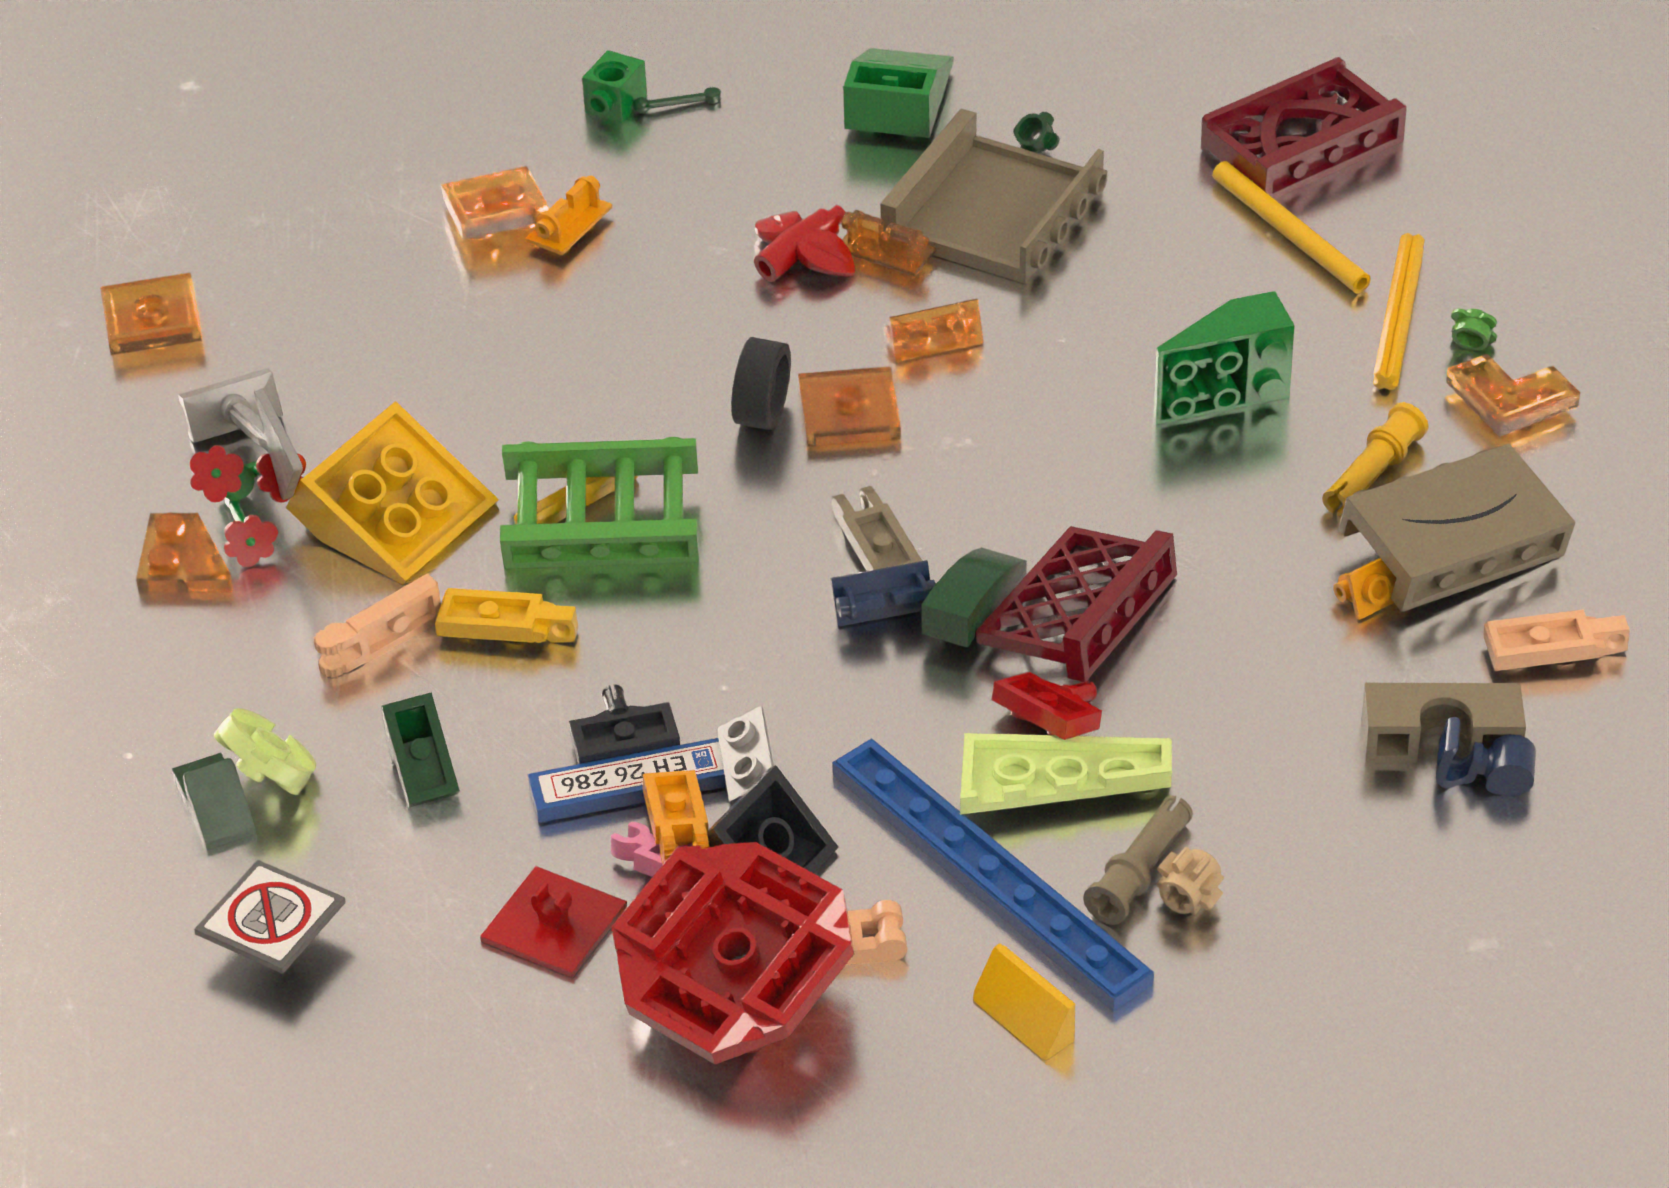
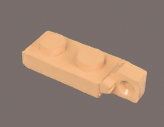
(1553, 639)

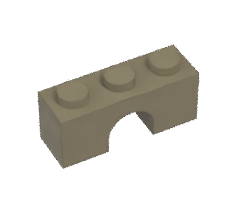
(1405, 713)

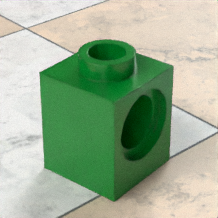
(614, 86)

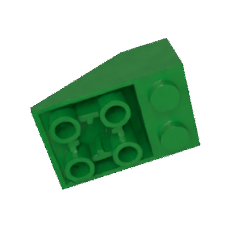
(895, 91)
(1226, 360)

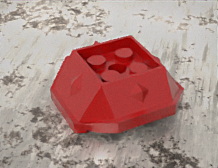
(722, 905)

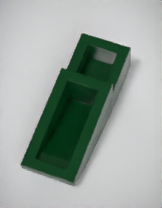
(969, 594)

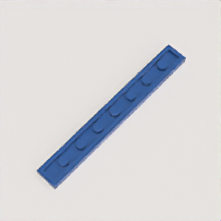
(994, 875)

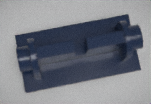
(881, 592)

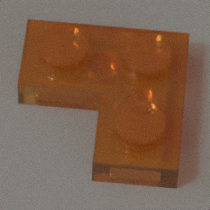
(1508, 402)

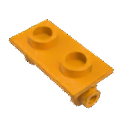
(570, 218)
(1367, 588)

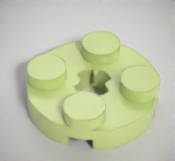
(264, 752)

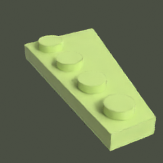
(1045, 769)

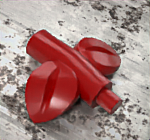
(807, 239)

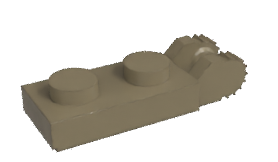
(874, 531)

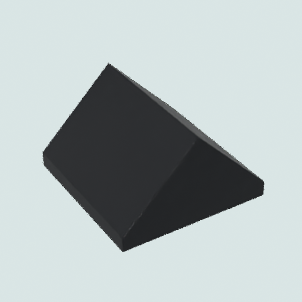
(776, 819)

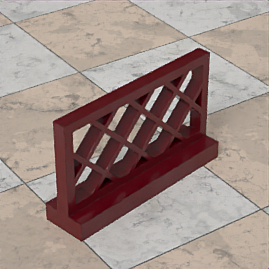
(1110, 609)

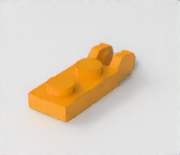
(675, 810)

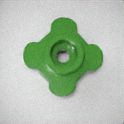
(1473, 328)

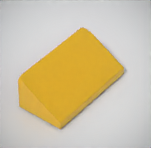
(1025, 1003)

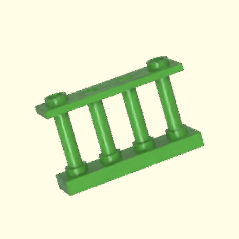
(600, 542)

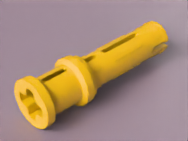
(1385, 447)

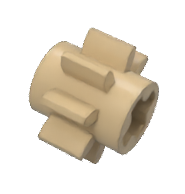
(1190, 881)

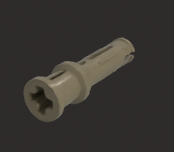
(1129, 872)

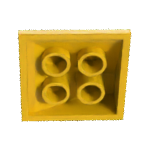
(390, 497)

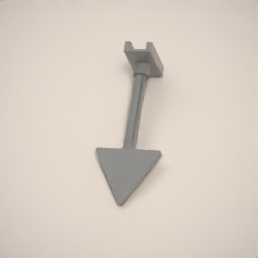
(248, 405)

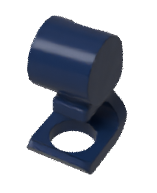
(1505, 765)

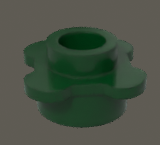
(1030, 126)

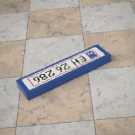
(619, 779)

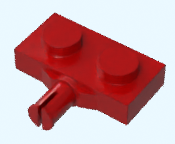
(1048, 705)

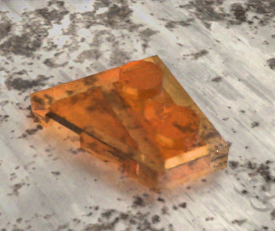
(180, 557)

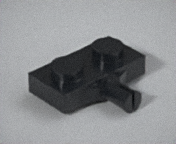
(623, 729)

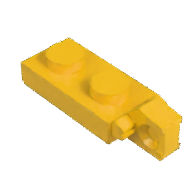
(504, 617)

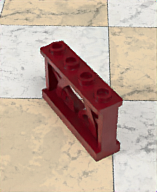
(1296, 160)

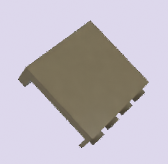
(992, 200)

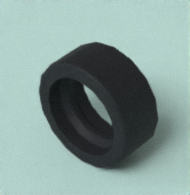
(761, 383)

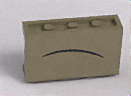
(1459, 525)

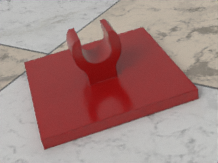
(553, 921)

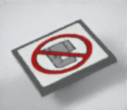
(270, 916)

